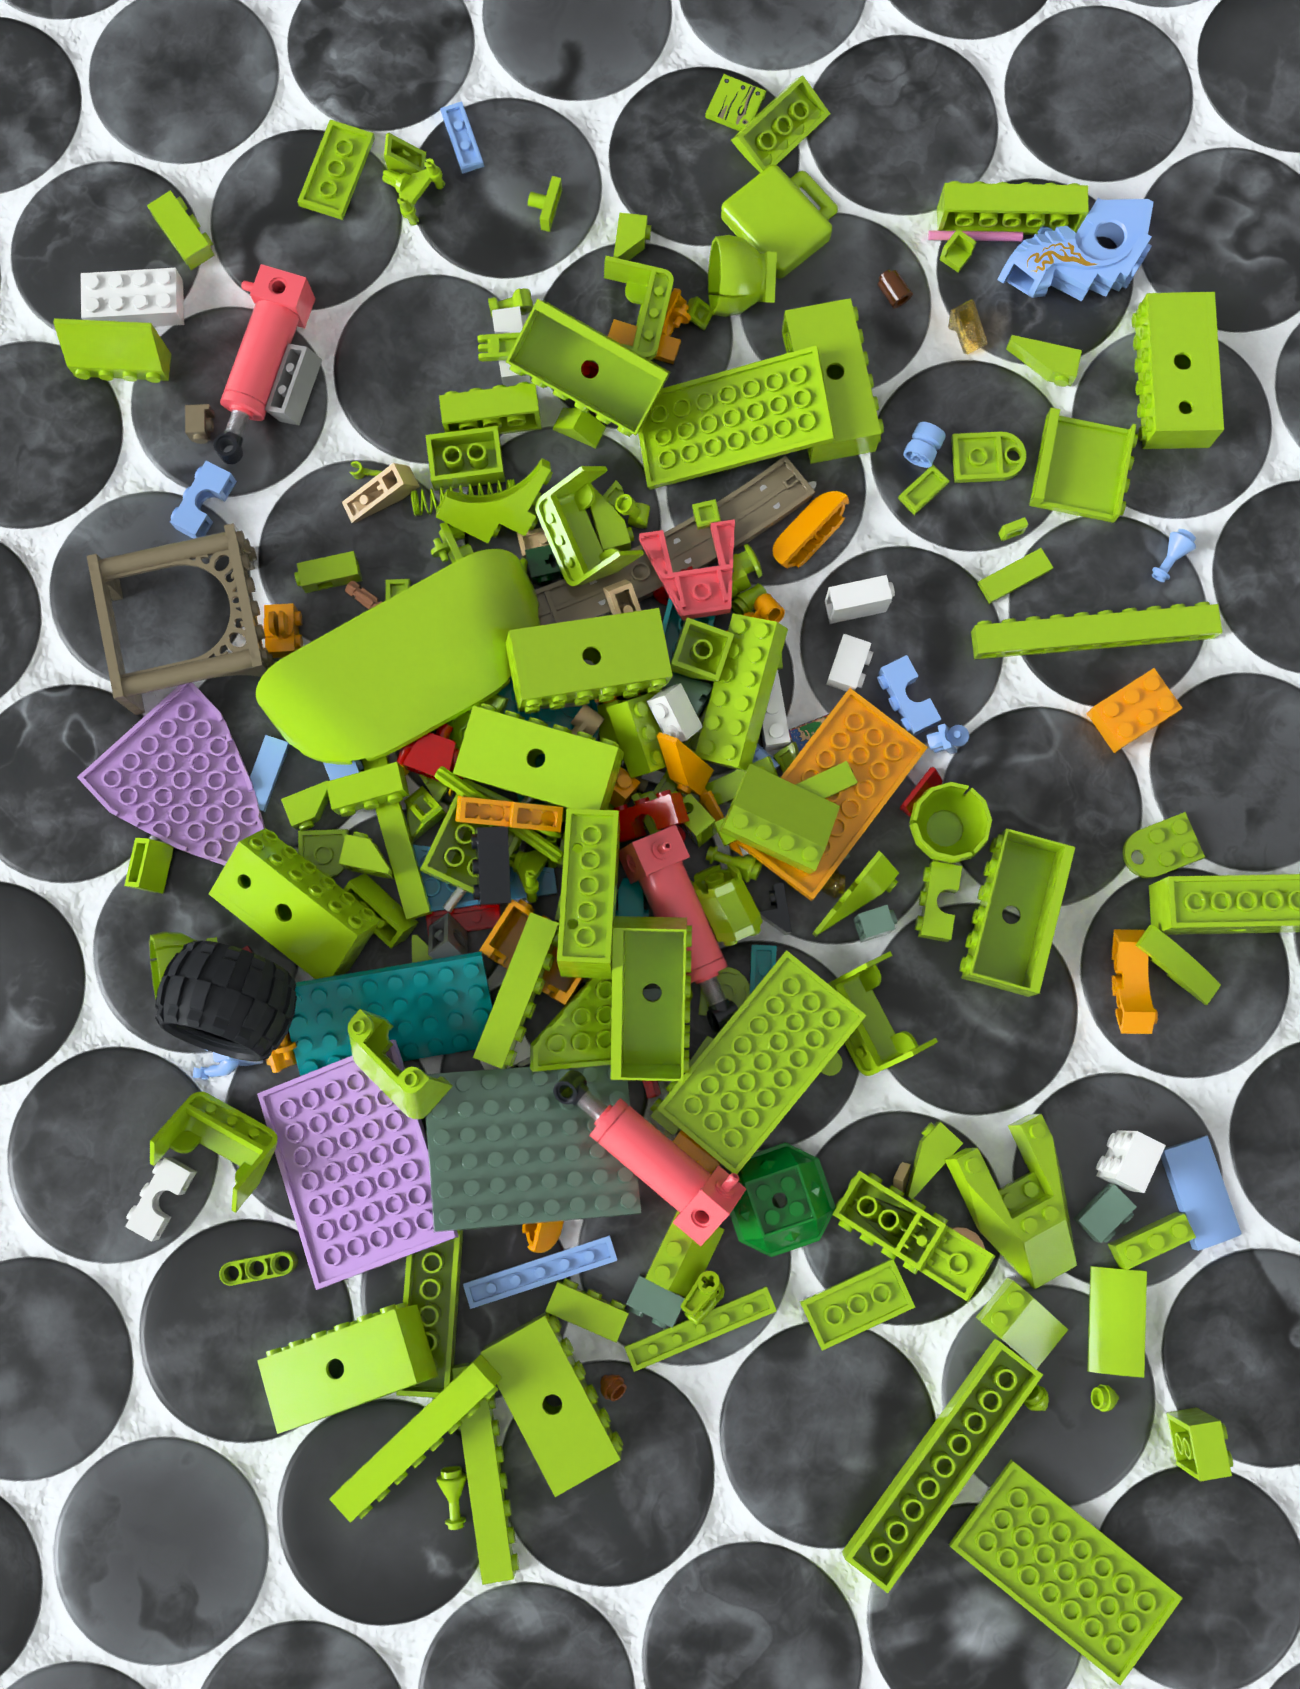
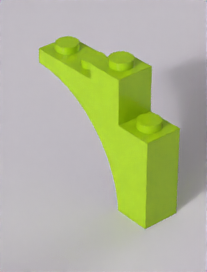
(484, 513)

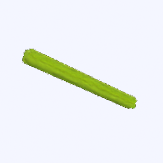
(527, 835)

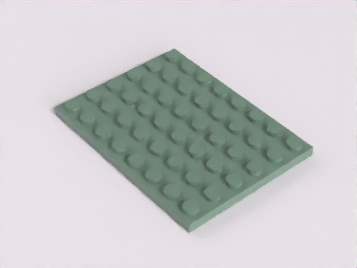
(519, 1156)

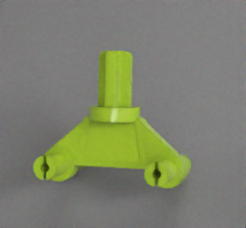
(413, 186)
(528, 868)

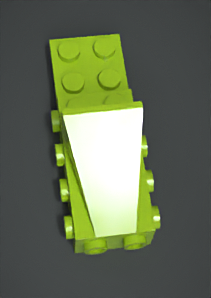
(912, 1235)

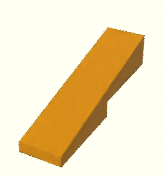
(509, 814)

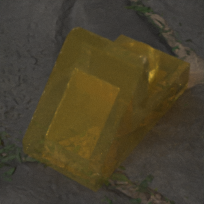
(968, 327)

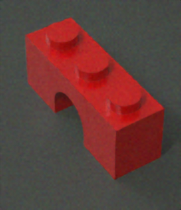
(665, 810)

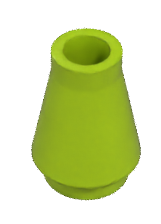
(745, 601)

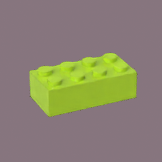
(502, 406)

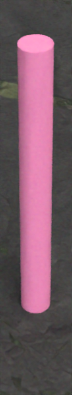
(978, 235)

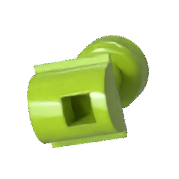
(520, 298)
(637, 512)

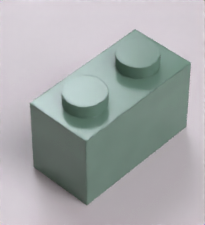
(875, 923)
(1105, 1213)
(655, 1302)

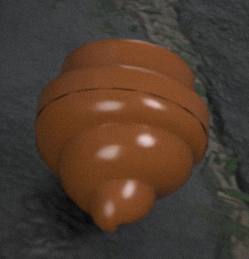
(612, 1387)

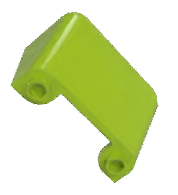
(408, 1089)

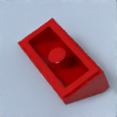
(929, 780)

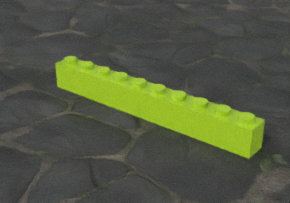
(1096, 631)

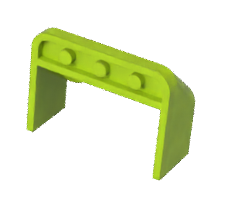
(649, 288)
(571, 532)
(874, 1042)
(225, 1132)

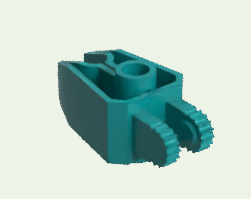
(631, 900)

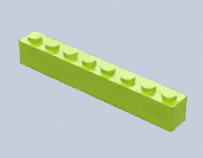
(416, 1438)
(486, 1491)

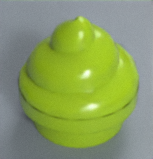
(1104, 1398)
(1037, 1399)

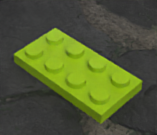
(336, 169)
(857, 1304)

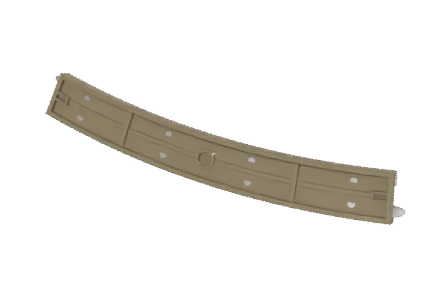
(753, 506)

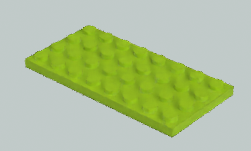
(736, 418)
(761, 1062)
(1065, 1572)

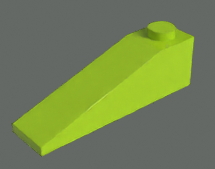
(870, 884)

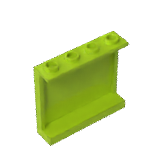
(1083, 467)

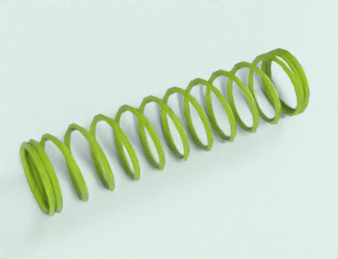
(415, 501)

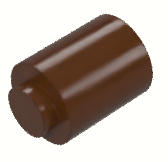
(894, 288)

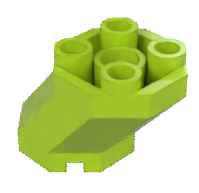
(727, 904)

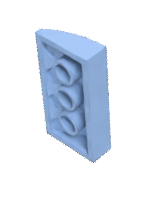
(1200, 1192)

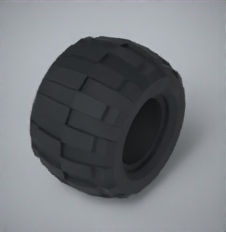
(226, 1000)

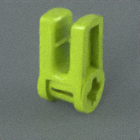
(703, 1297)

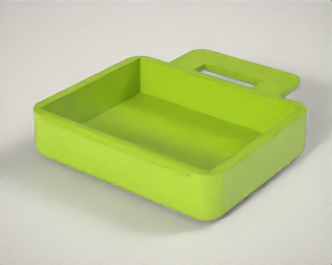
(780, 218)

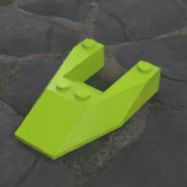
(1028, 1216)

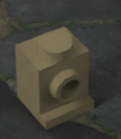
(199, 422)

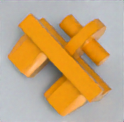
(676, 312)
(282, 1056)

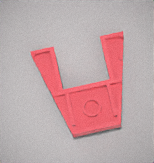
(701, 590)

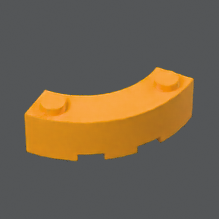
(1131, 984)

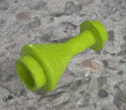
(748, 865)
(452, 1484)

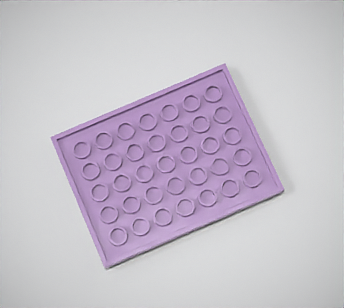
(351, 1170)

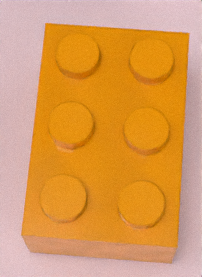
(1134, 710)

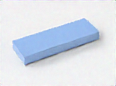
(462, 137)
(268, 768)

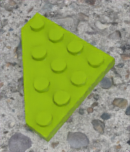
(578, 1033)

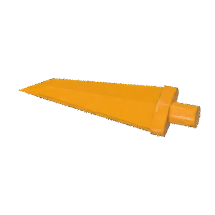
(709, 803)

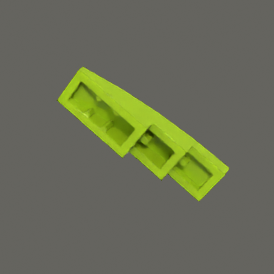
(1178, 964)

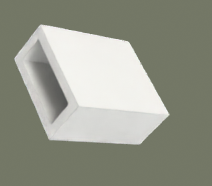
(858, 599)

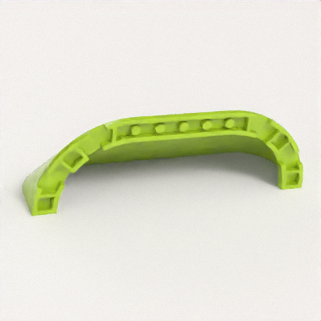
(403, 662)

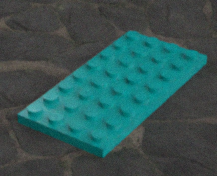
(431, 1003)

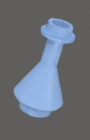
(1179, 545)

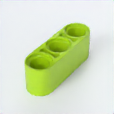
(246, 1268)

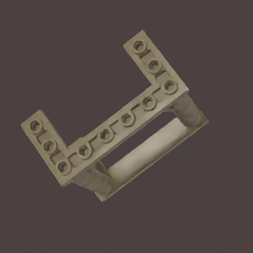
(245, 660)

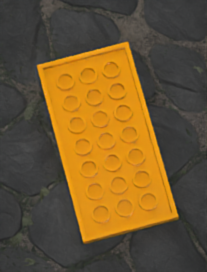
(880, 759)

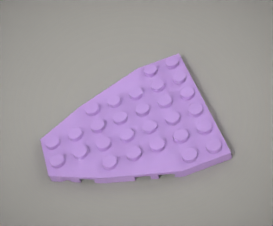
(180, 778)

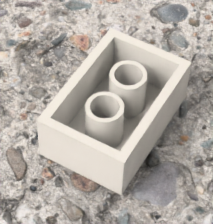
(1130, 1160)

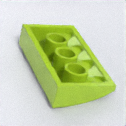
(781, 125)
(1117, 1321)

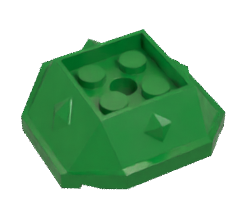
(807, 1203)

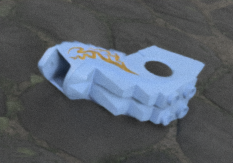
(1077, 260)

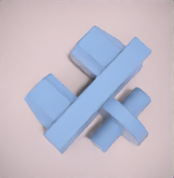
(948, 738)

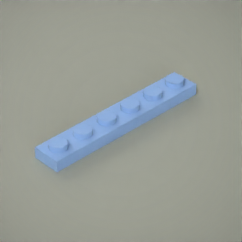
(540, 1272)

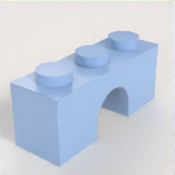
(208, 483)
(915, 715)

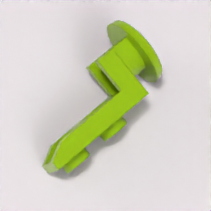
(742, 565)

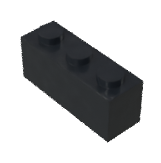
(491, 865)

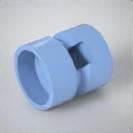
(923, 446)

